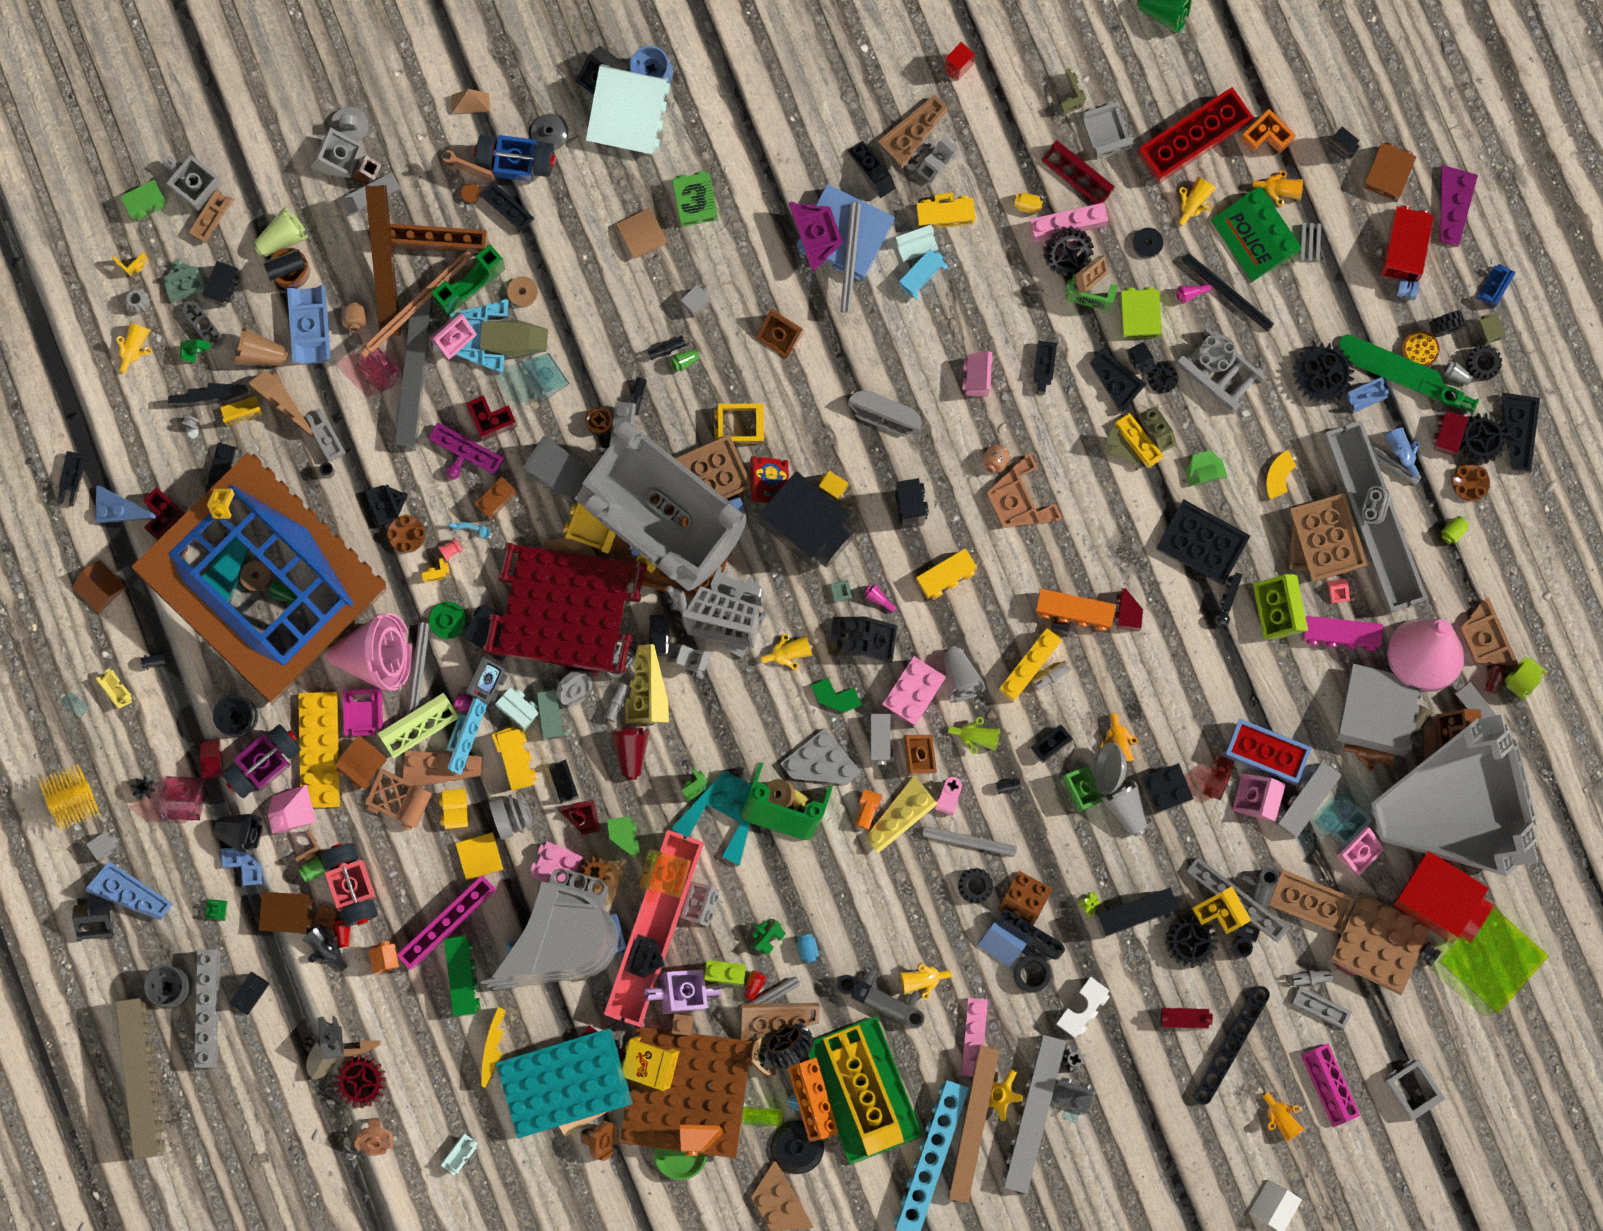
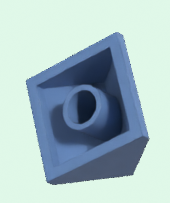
(1002, 944)

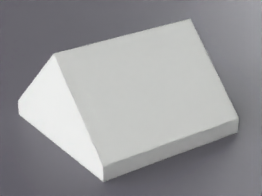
(1275, 1206)

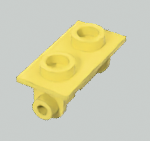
(116, 692)

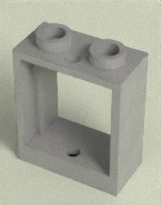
(1425, 1106)

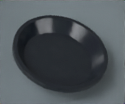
(793, 1150)

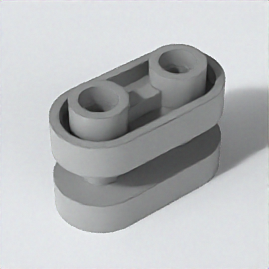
(1376, 505)

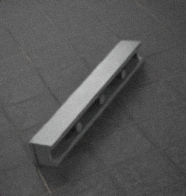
(413, 377)

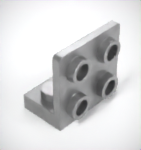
(1072, 1096)

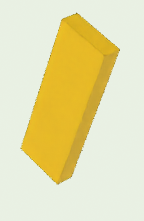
(1138, 440)

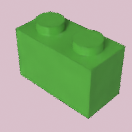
(144, 200)

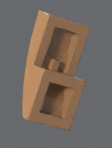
(365, 1047)

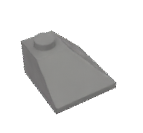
(337, 154)

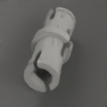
(1051, 675)
(616, 702)
(1312, 977)

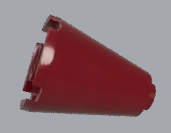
(630, 750)

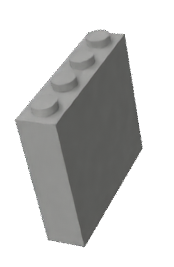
(1378, 711)

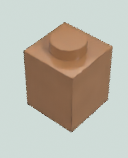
(682, 1024)

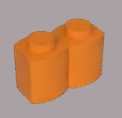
(383, 957)

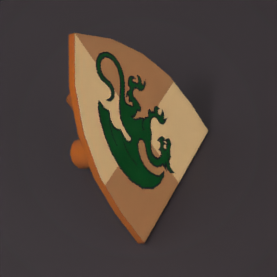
(758, 1059)

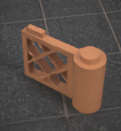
(412, 806)

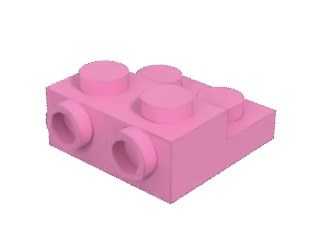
(552, 858)

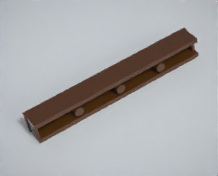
(382, 255)

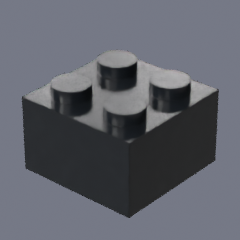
(1167, 788)

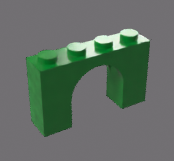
(487, 268)

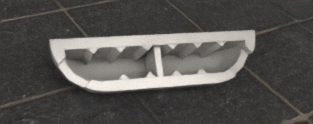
(885, 413)

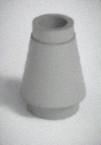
(1457, 373)

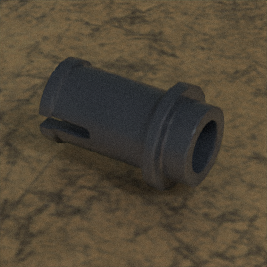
(153, 661)
(1009, 785)

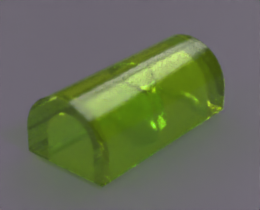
(762, 1116)

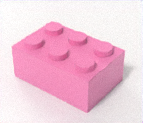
(914, 691)

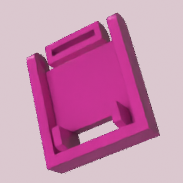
(362, 716)

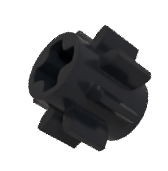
(140, 783)

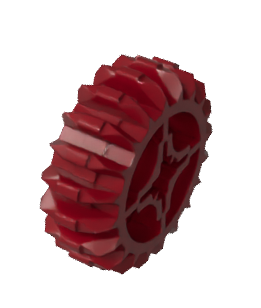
(358, 1090)

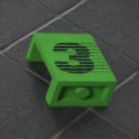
(695, 199)
(1090, 299)

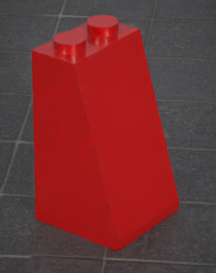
(1407, 244)

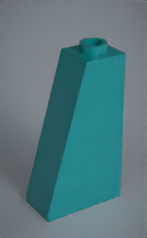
(226, 568)

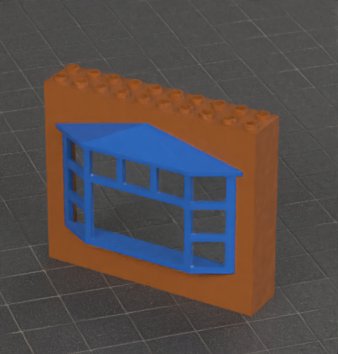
(219, 621)

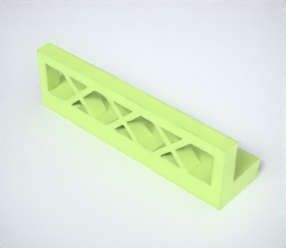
(415, 720)

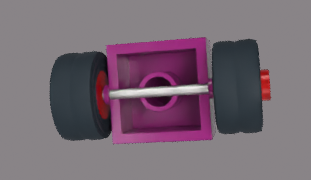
(261, 761)

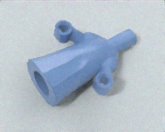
(1403, 450)

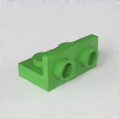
(692, 788)

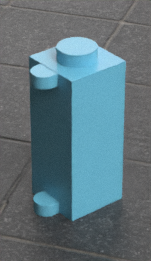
(922, 272)

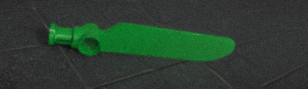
(1402, 371)

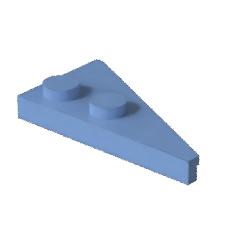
(114, 508)

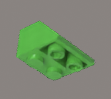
(622, 835)

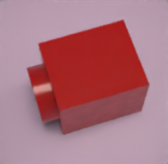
(1445, 899)

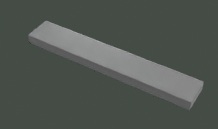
(1217, 883)

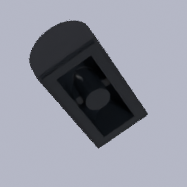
(284, 264)
(1051, 744)

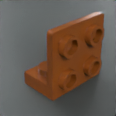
(1026, 897)

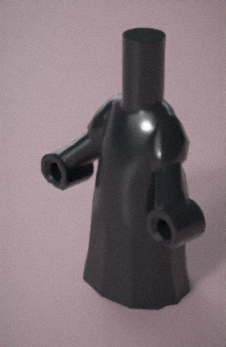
(325, 947)

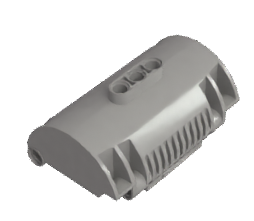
(622, 498)

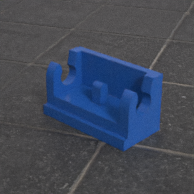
(1495, 285)

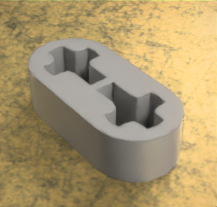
(921, 157)

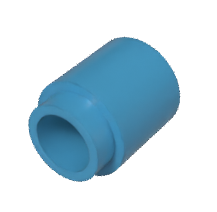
(807, 948)

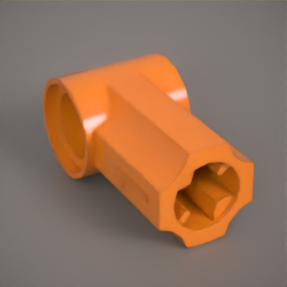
(868, 805)

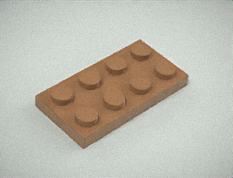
(1311, 902)

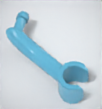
(482, 530)

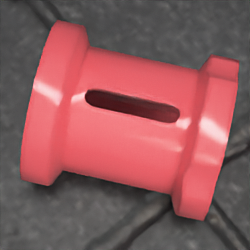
(450, 549)

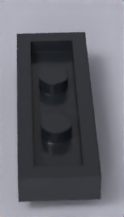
(507, 207)

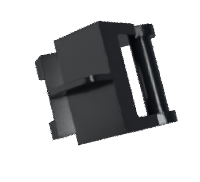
(92, 911)

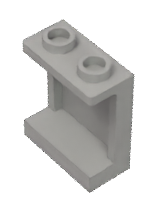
(1106, 130)

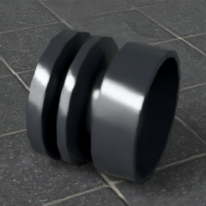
(227, 708)

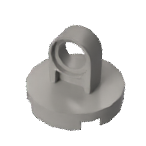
(351, 123)
(572, 687)

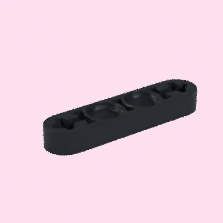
(1006, 919)

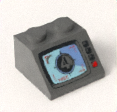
(487, 681)

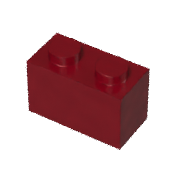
(1449, 433)

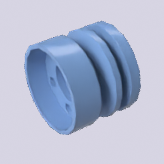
(649, 58)

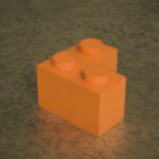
(1268, 129)

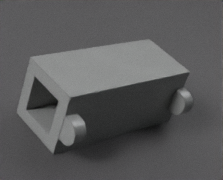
(881, 739)

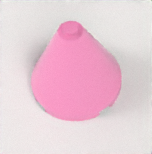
(375, 652)
(1426, 654)

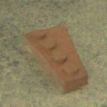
(912, 131)
(770, 1017)

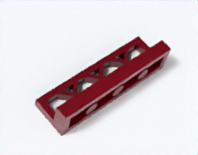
(1080, 167)

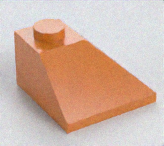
(698, 1138)

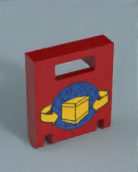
(767, 475)

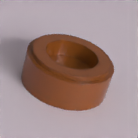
(470, 193)

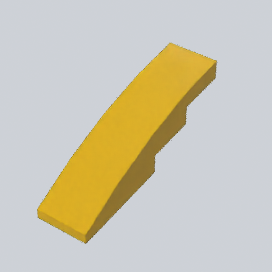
(491, 1054)

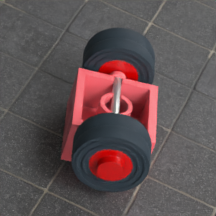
(350, 884)

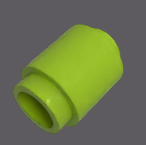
(1454, 530)

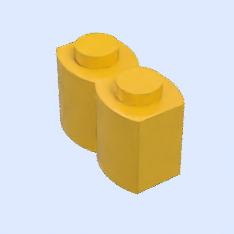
(454, 808)

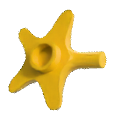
(1002, 1095)

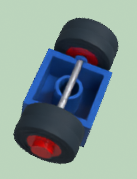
(514, 157)

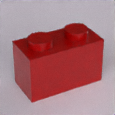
(959, 61)

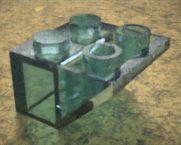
(1343, 821)

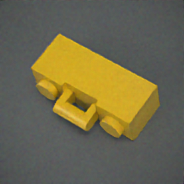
(949, 214)

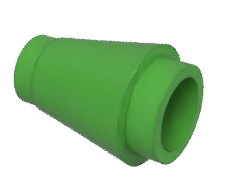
(684, 360)

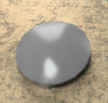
(1217, 352)

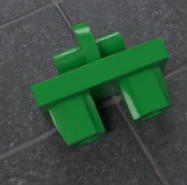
(764, 933)

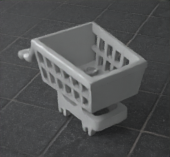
(728, 597)

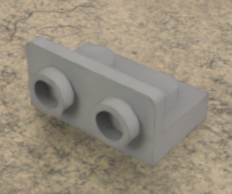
(700, 903)

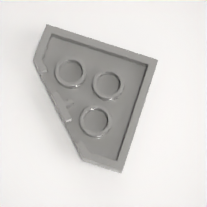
(821, 761)

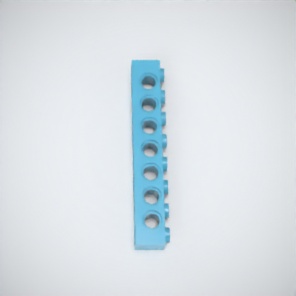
(959, 1094)

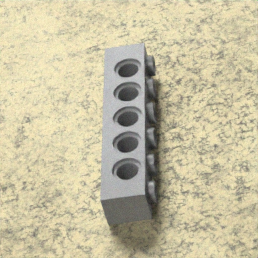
(207, 1008)

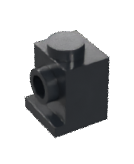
(1141, 358)

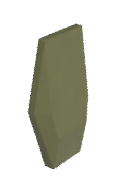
(513, 338)

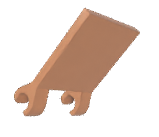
(468, 167)

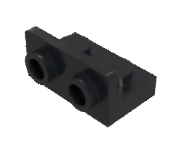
(249, 993)

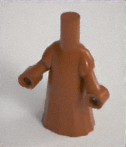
(1365, 754)

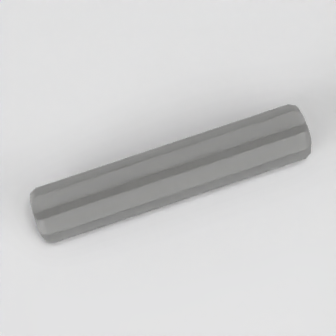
(1395, 466)
(777, 992)

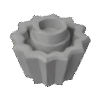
(137, 301)

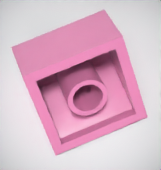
(978, 374)
(1258, 797)

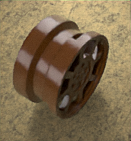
(599, 421)

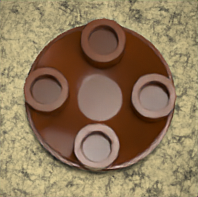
(1471, 482)
(406, 534)

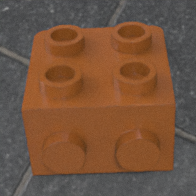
(360, 762)

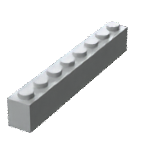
(1034, 1114)

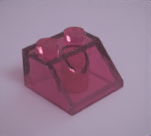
(182, 798)

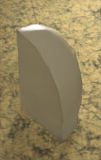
(317, 1065)

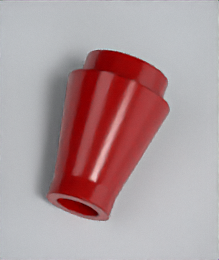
(342, 933)
(754, 984)

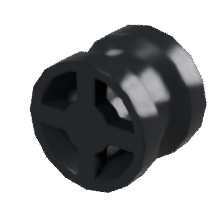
(1429, 954)

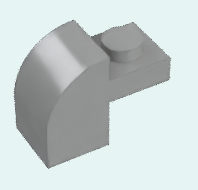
(938, 160)
(688, 658)

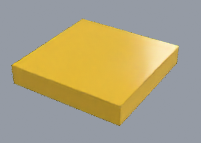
(479, 856)

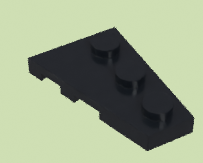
(1117, 379)

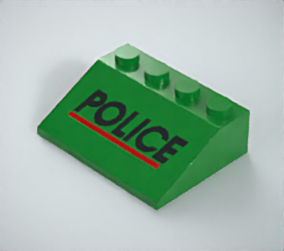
(1256, 234)

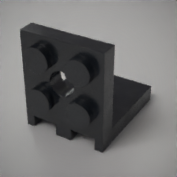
(862, 638)

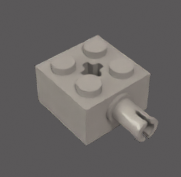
(189, 172)

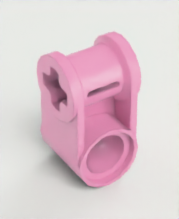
(948, 799)

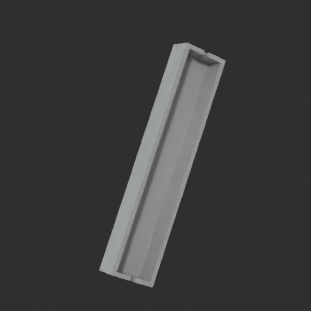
(1382, 542)

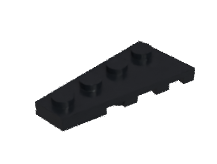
(1521, 425)

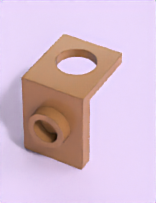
(311, 853)

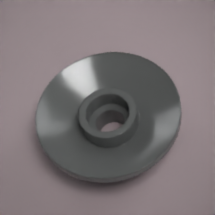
(559, 134)

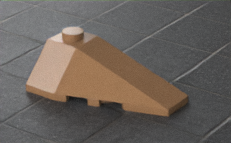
(270, 389)

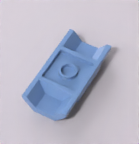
(309, 325)

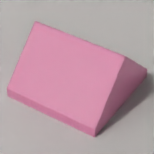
(453, 335)
(1361, 851)

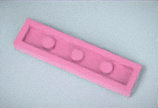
(973, 1033)

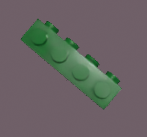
(460, 976)

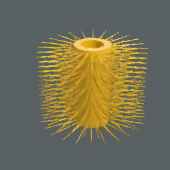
(68, 797)

